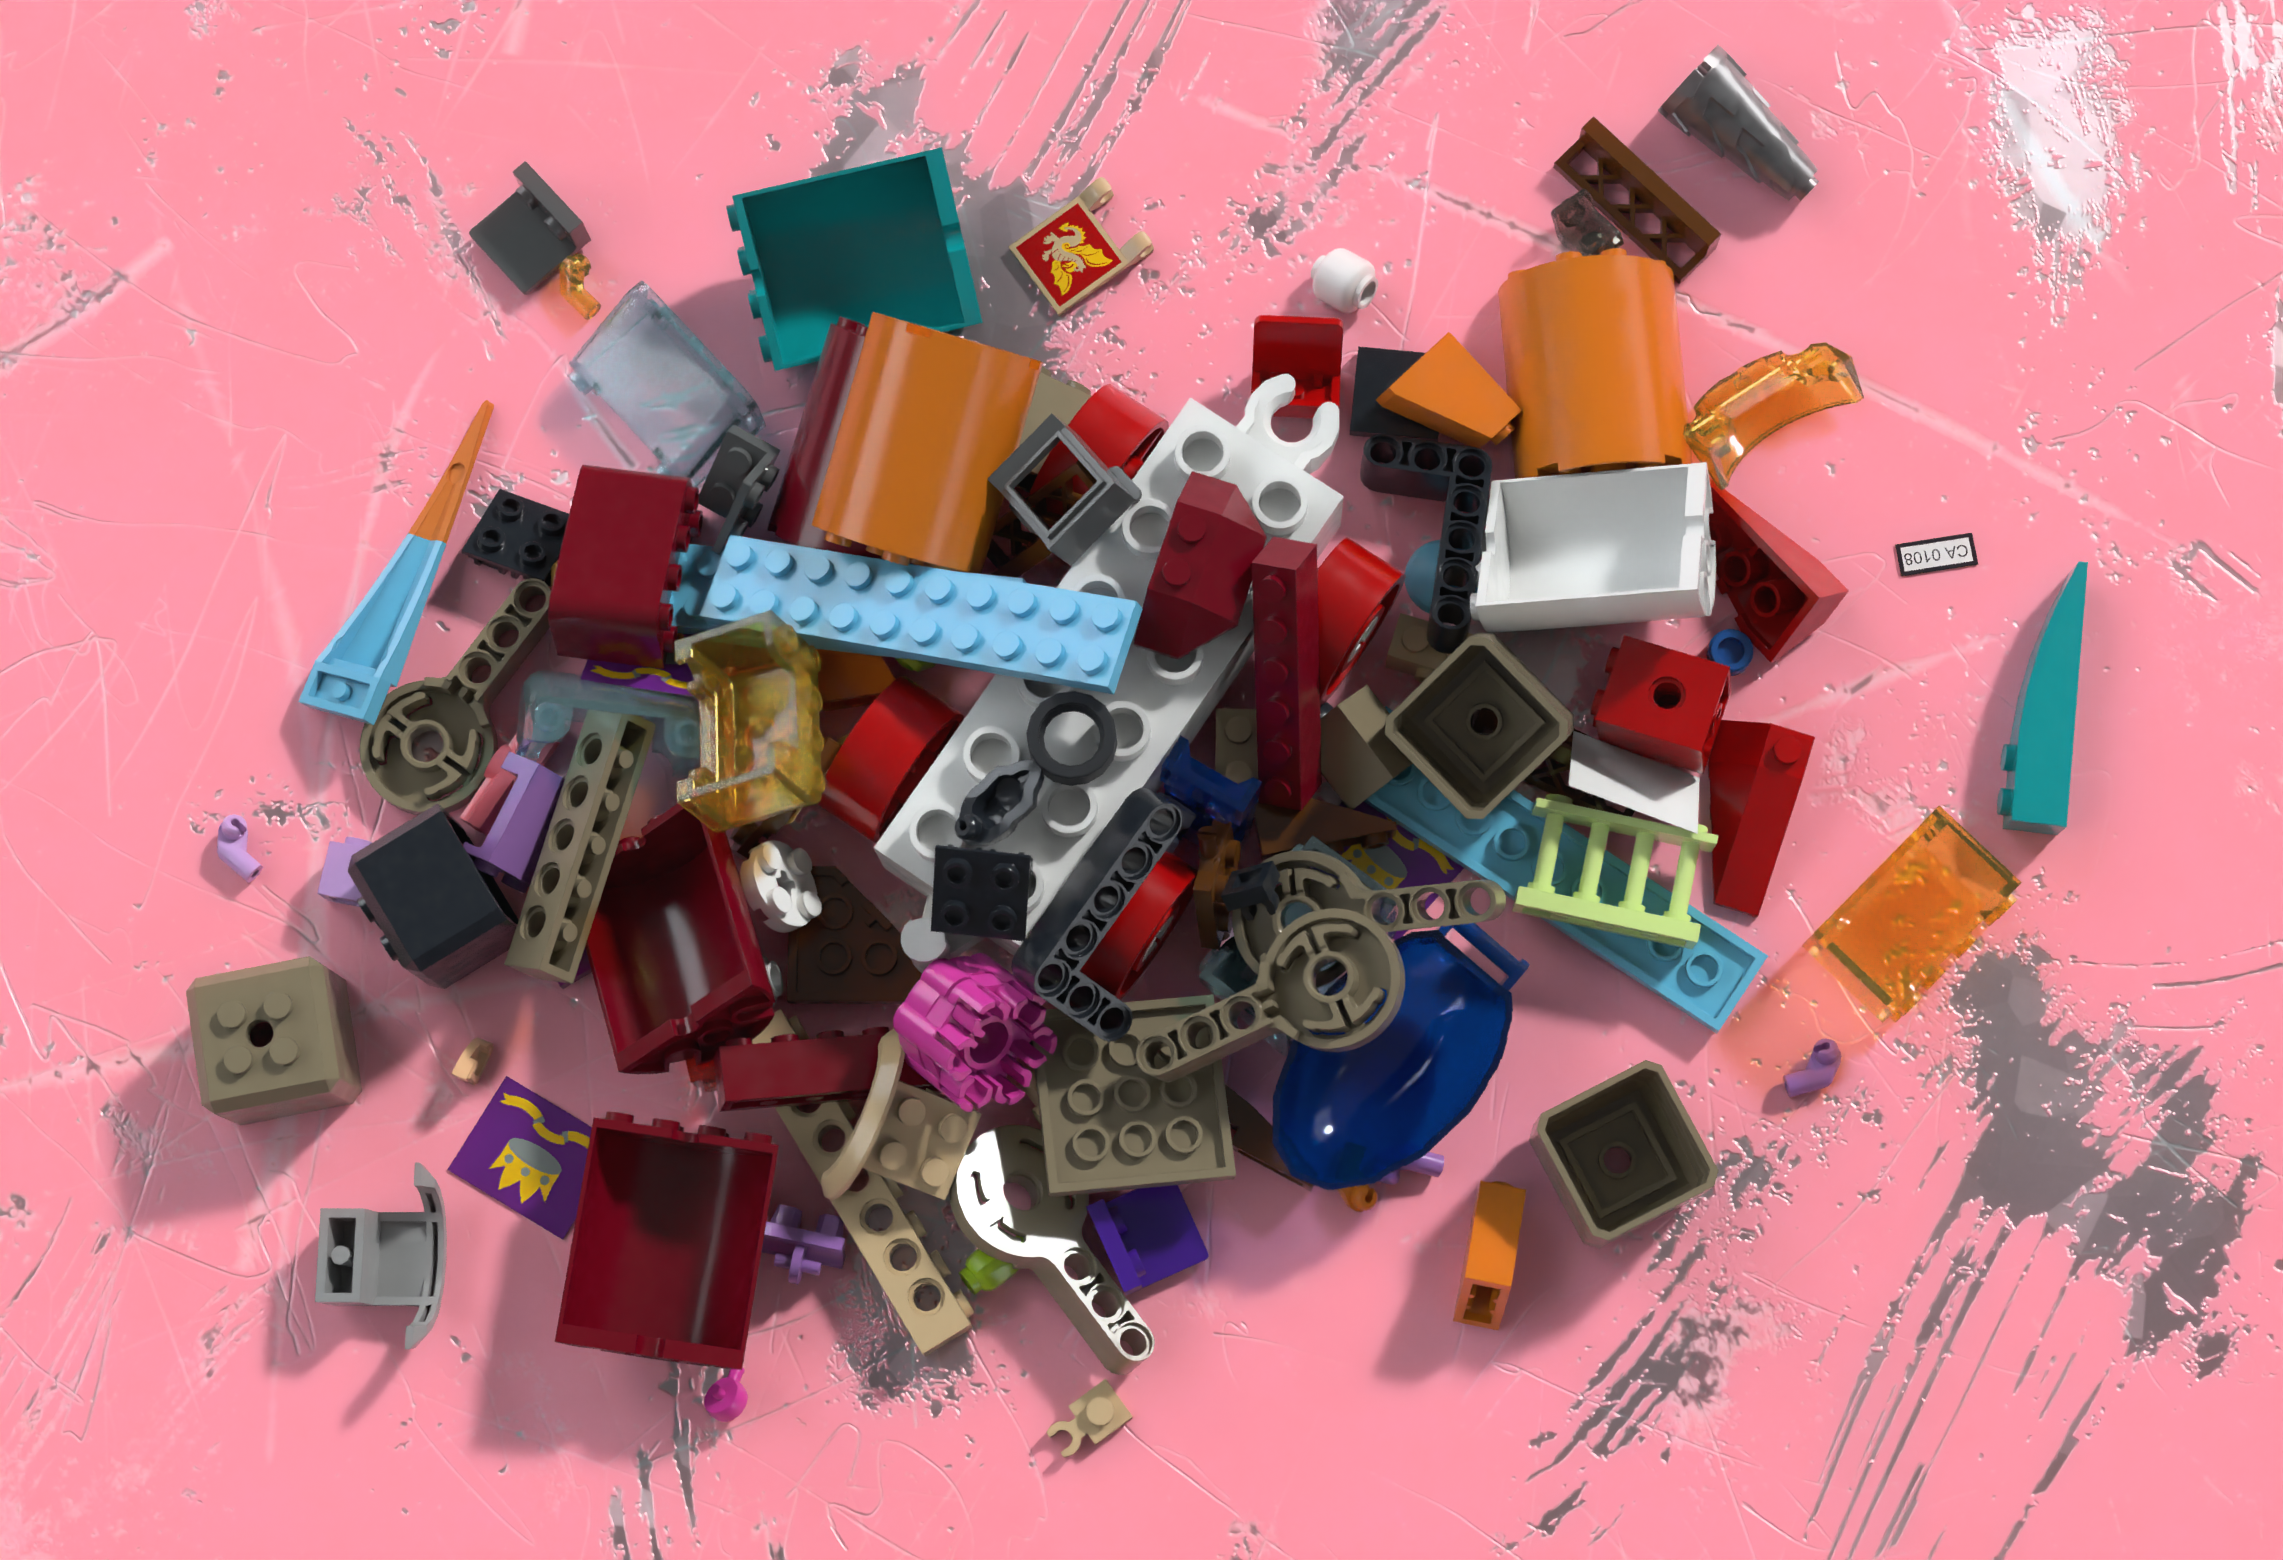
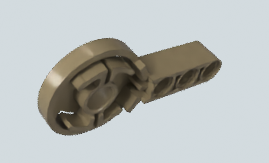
(457, 712)
(1257, 935)
(1291, 1000)
(1050, 1240)

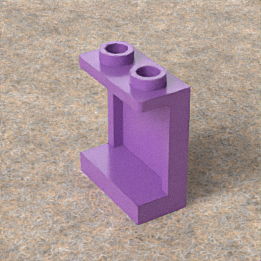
(521, 824)

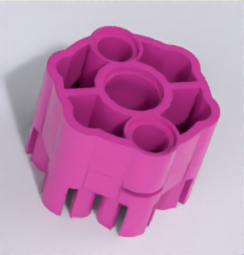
(969, 1027)

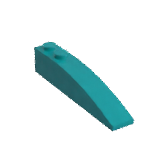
(2044, 719)

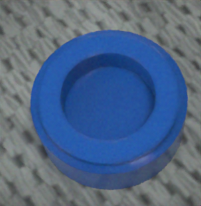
(1731, 649)

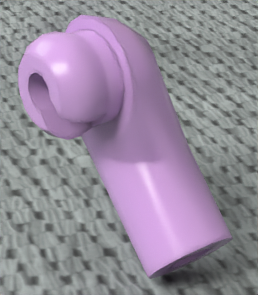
(233, 847)

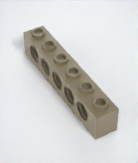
(580, 846)

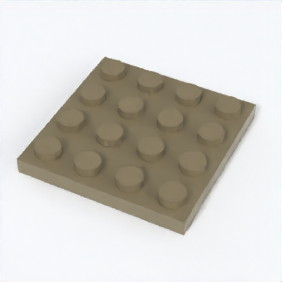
(1121, 1127)

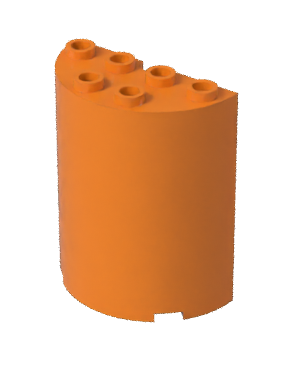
(1594, 365)
(920, 442)

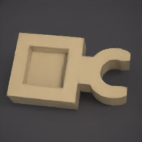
(1096, 1414)

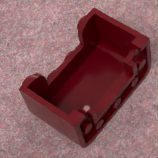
(622, 566)

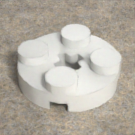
(795, 899)

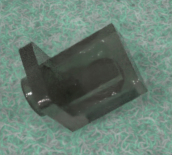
(1583, 227)

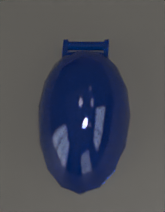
(1389, 1102)

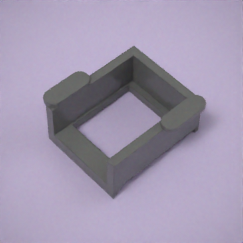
(1089, 515)

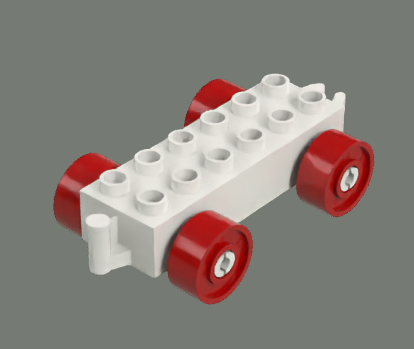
(919, 758)

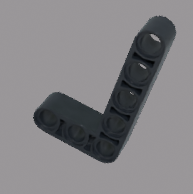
(1445, 482)
(1087, 909)

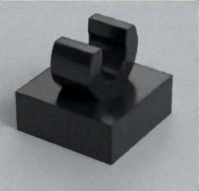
(1250, 887)

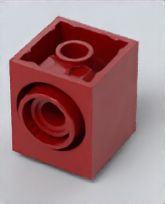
(1646, 679)

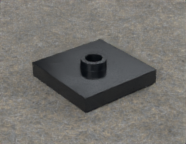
(1375, 374)

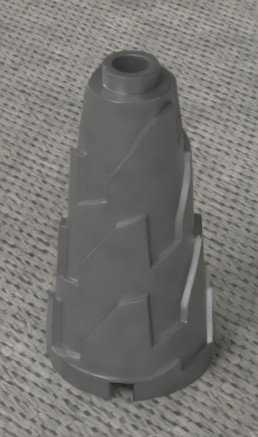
(1736, 123)

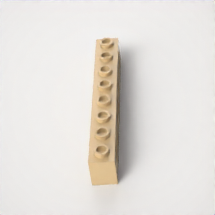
(927, 1328)

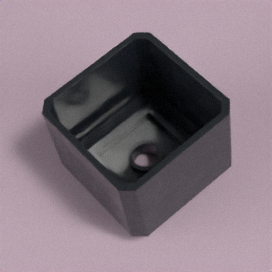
(432, 900)

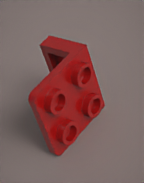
(1305, 350)

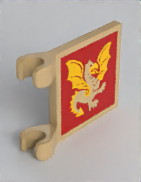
(1073, 253)

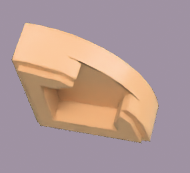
(473, 1061)

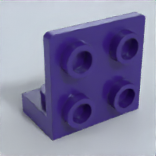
(1148, 1235)

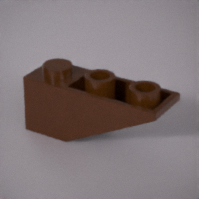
(1334, 825)

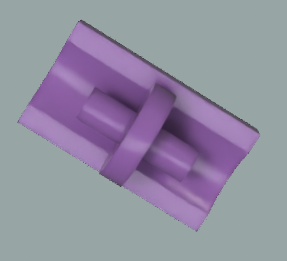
(804, 1249)

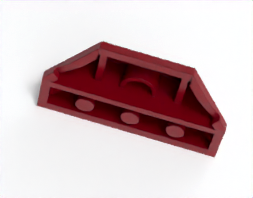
(1200, 569)

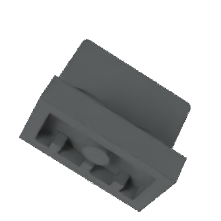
(530, 232)
(737, 482)

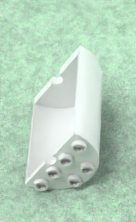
(1596, 549)

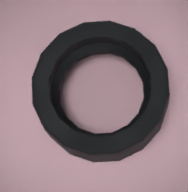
(1069, 702)

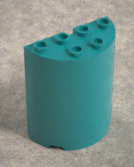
(853, 247)

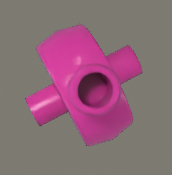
(726, 1397)

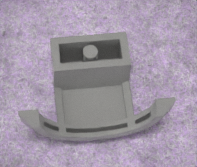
(386, 1257)

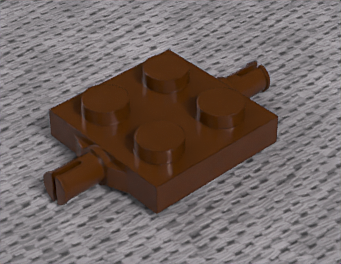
(1218, 858)

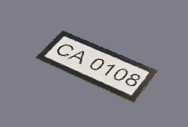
(1936, 554)

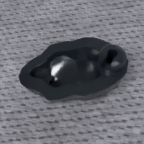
(999, 803)

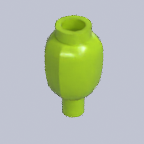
(985, 1272)

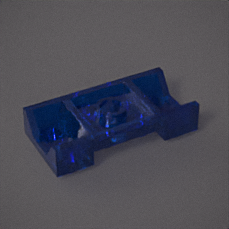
(1209, 794)

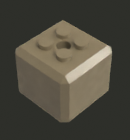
(1438, 733)
(312, 1048)
(1647, 1121)

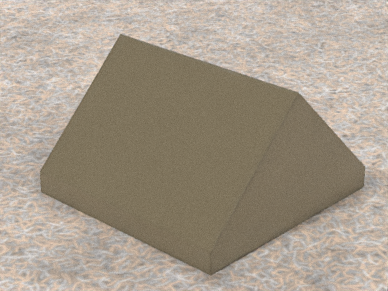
(1356, 751)

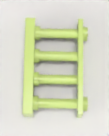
(1584, 906)

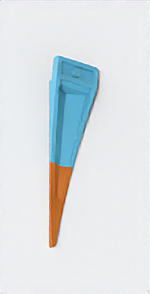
(375, 640)

